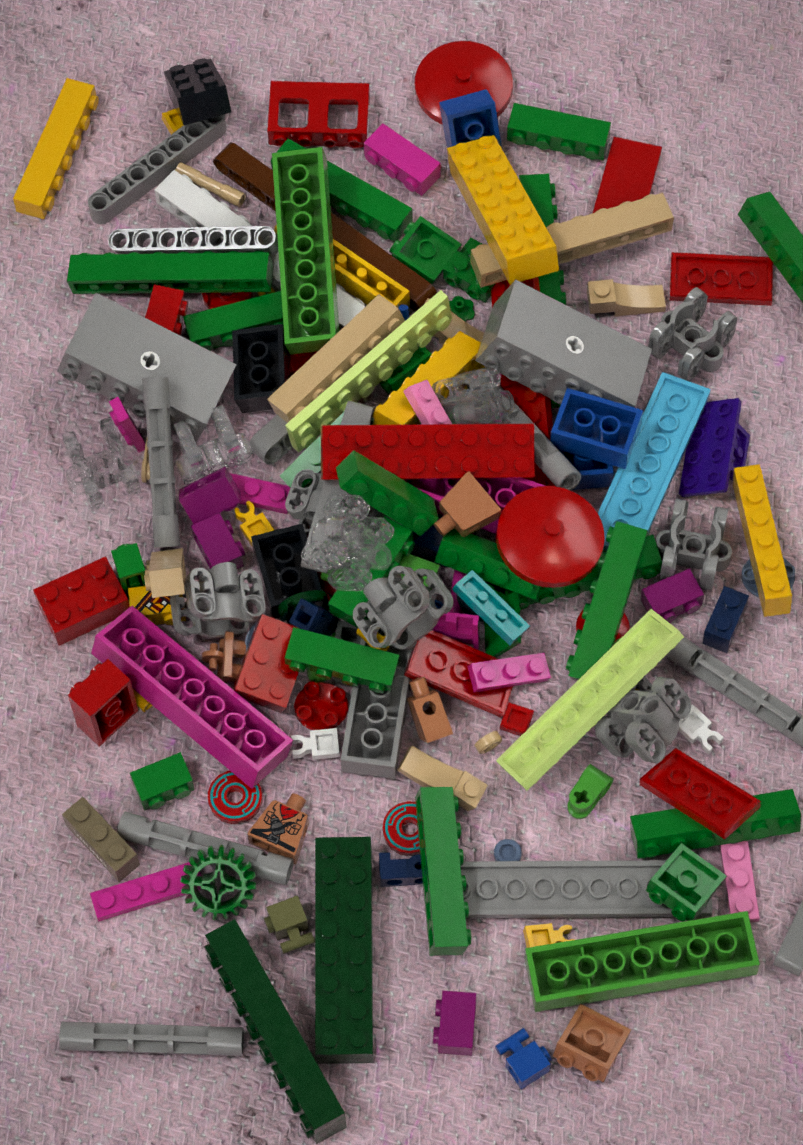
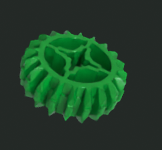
(208, 883)

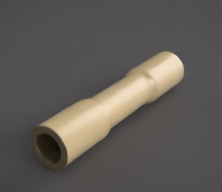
(222, 190)

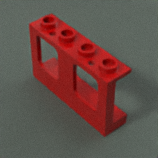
(319, 97)

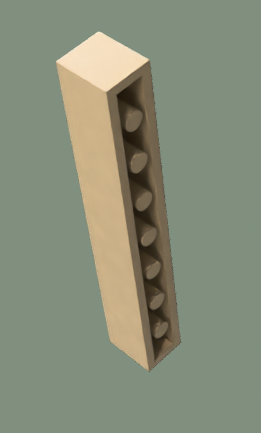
(590, 234)

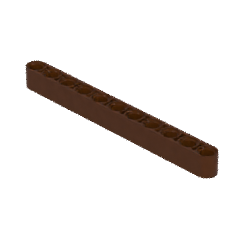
(259, 182)

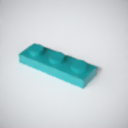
(491, 607)

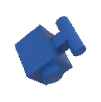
(526, 1062)

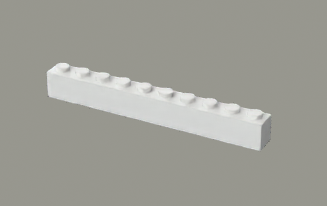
(200, 209)

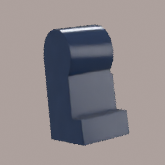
(313, 618)
(399, 871)

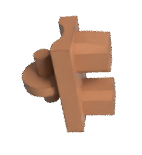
(223, 657)

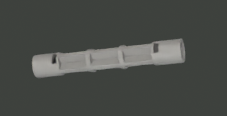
(160, 452)
(546, 455)
(739, 689)
(188, 842)
(151, 1038)

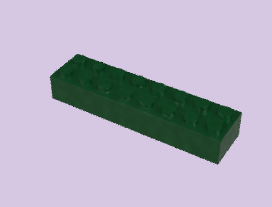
(343, 950)
(276, 1032)

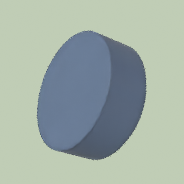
(507, 851)

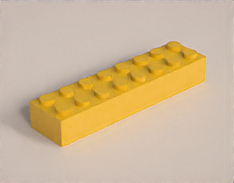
(502, 209)

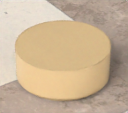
(488, 742)

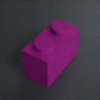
(210, 495)
(216, 541)
(673, 596)
(456, 1023)

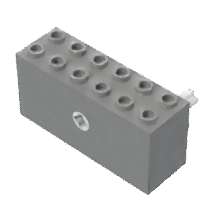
(121, 347)
(559, 348)

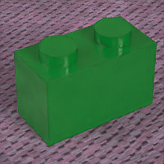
(129, 566)
(162, 781)

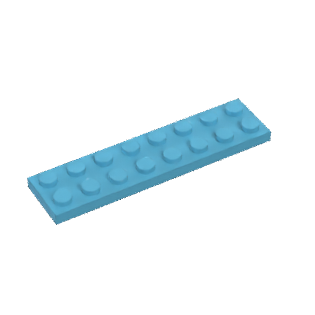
(658, 449)

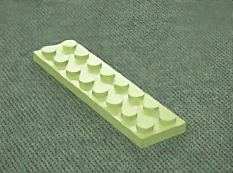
(370, 370)
(589, 699)

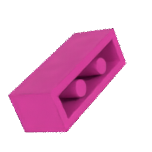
(402, 159)

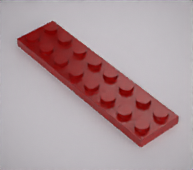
(433, 449)

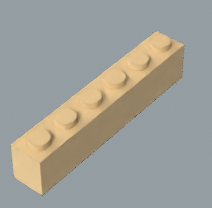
(336, 357)

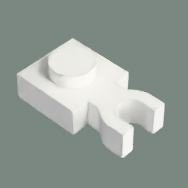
(697, 727)
(321, 744)

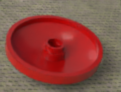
(461, 70)
(550, 536)

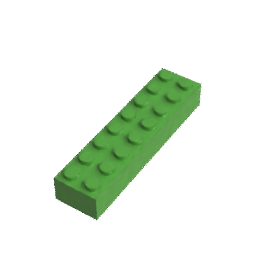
(305, 249)
(641, 961)

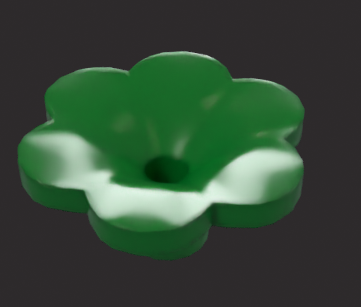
(462, 308)

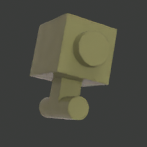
(288, 920)

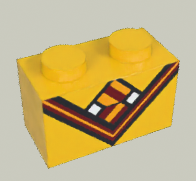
(155, 609)

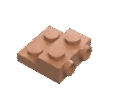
(591, 1043)

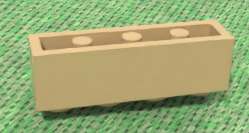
(165, 573)

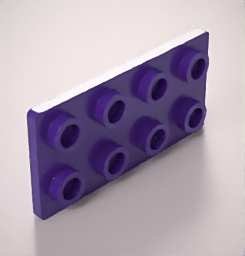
(714, 449)

